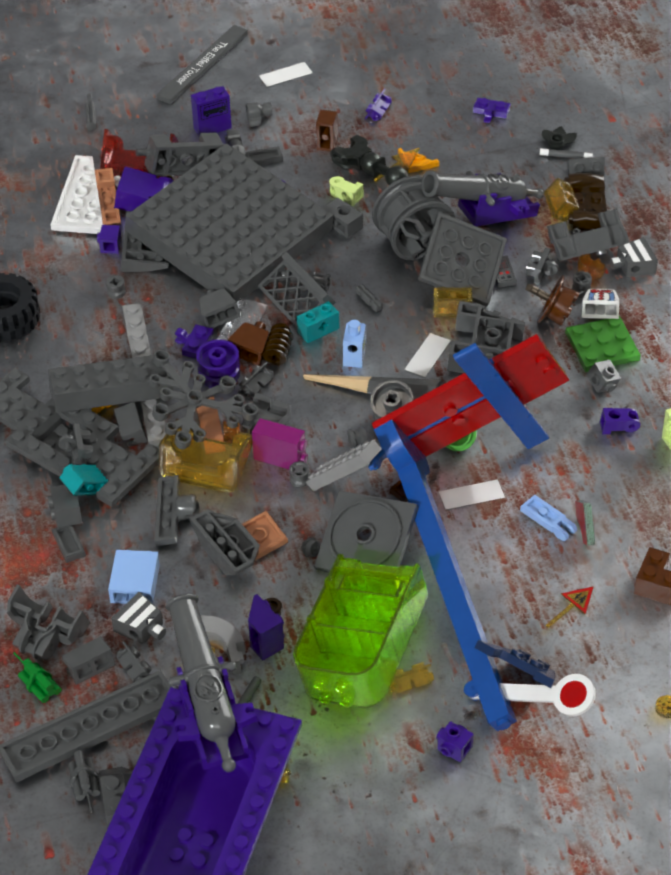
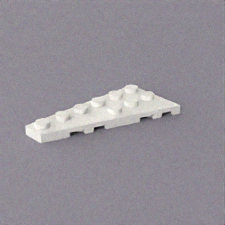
(79, 202)

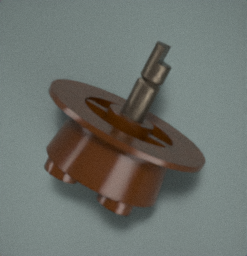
(557, 303)

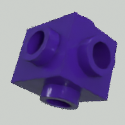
(454, 741)

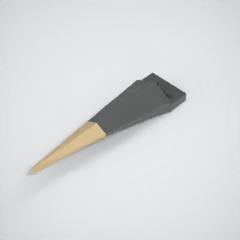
(368, 384)

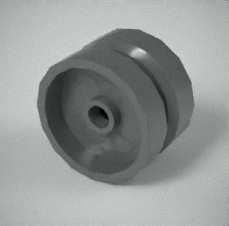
(389, 397)

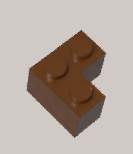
(653, 577)

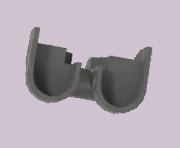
(38, 640)

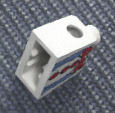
(600, 304)

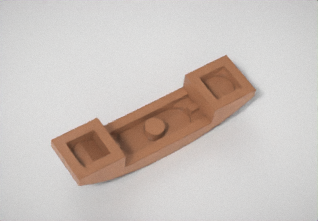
(107, 194)
(210, 422)

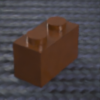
(327, 130)

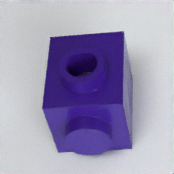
(109, 239)

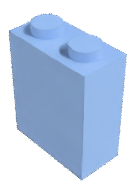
(133, 574)

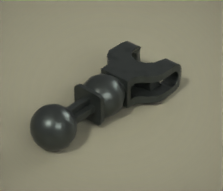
(361, 157)

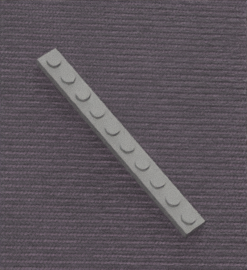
(140, 347)

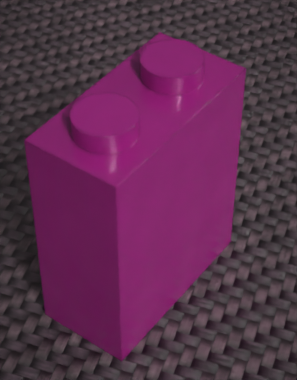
(278, 444)

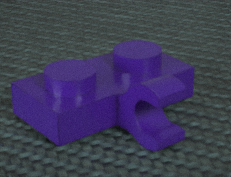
(491, 109)
(193, 341)

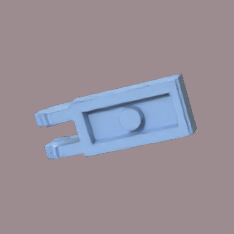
(548, 517)

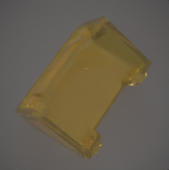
(206, 463)

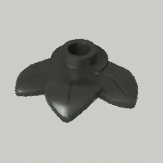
(558, 138)

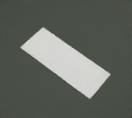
(285, 74)
(427, 355)
(471, 494)

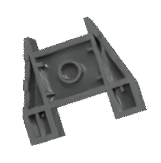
(489, 329)

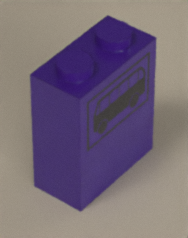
(211, 111)

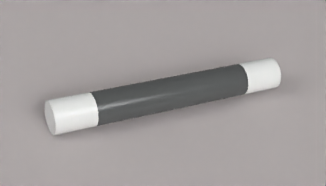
(565, 154)

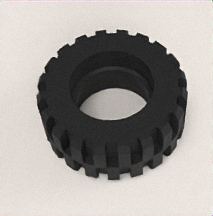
(24, 308)

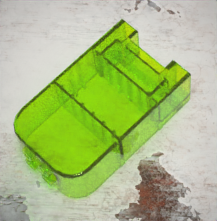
(359, 631)

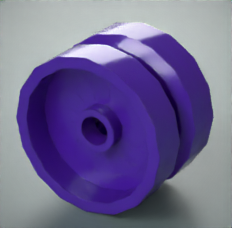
(217, 360)

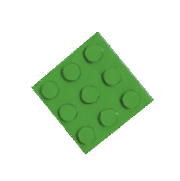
(602, 341)

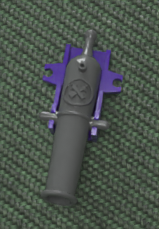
(484, 197)
(206, 693)

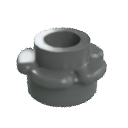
(310, 547)

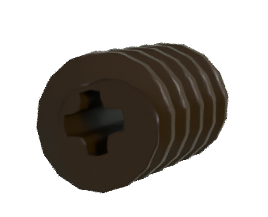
(278, 344)

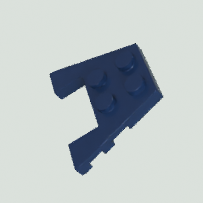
(521, 660)

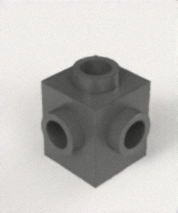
(603, 376)

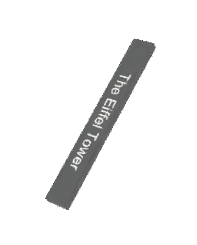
(202, 64)

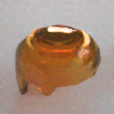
(593, 267)

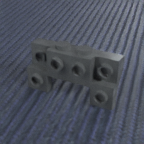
(598, 240)

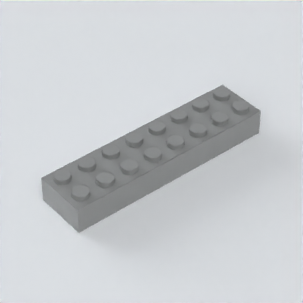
(343, 465)

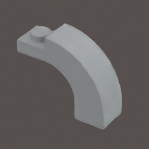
(226, 637)

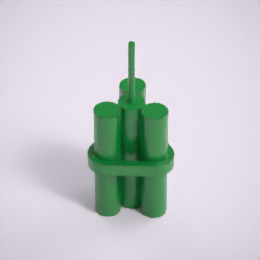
(38, 680)

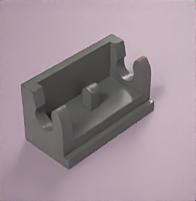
(130, 424)
(88, 660)

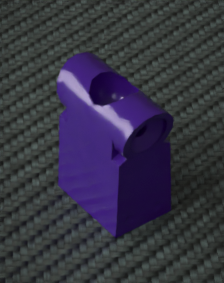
(137, 187)

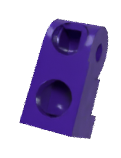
(618, 420)

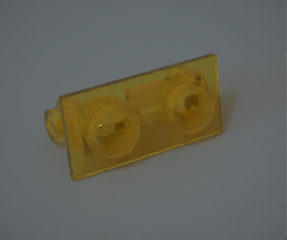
(418, 674)

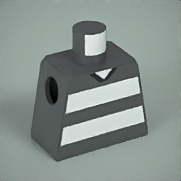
(635, 258)
(139, 620)

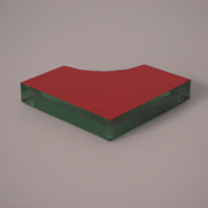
(585, 521)

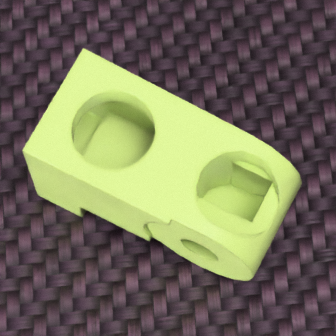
(346, 190)

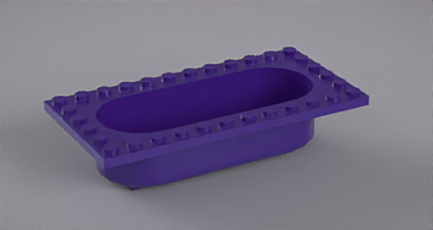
(194, 818)

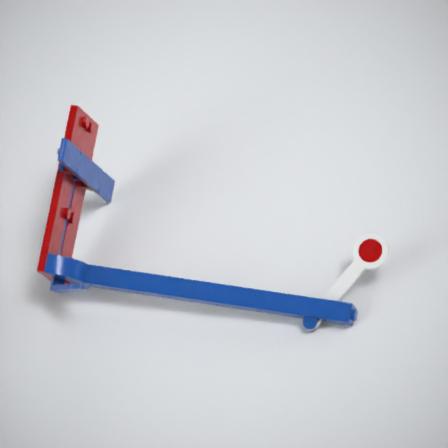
(434, 421)

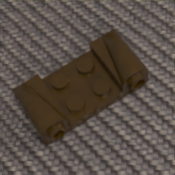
(590, 195)

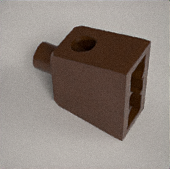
(250, 341)

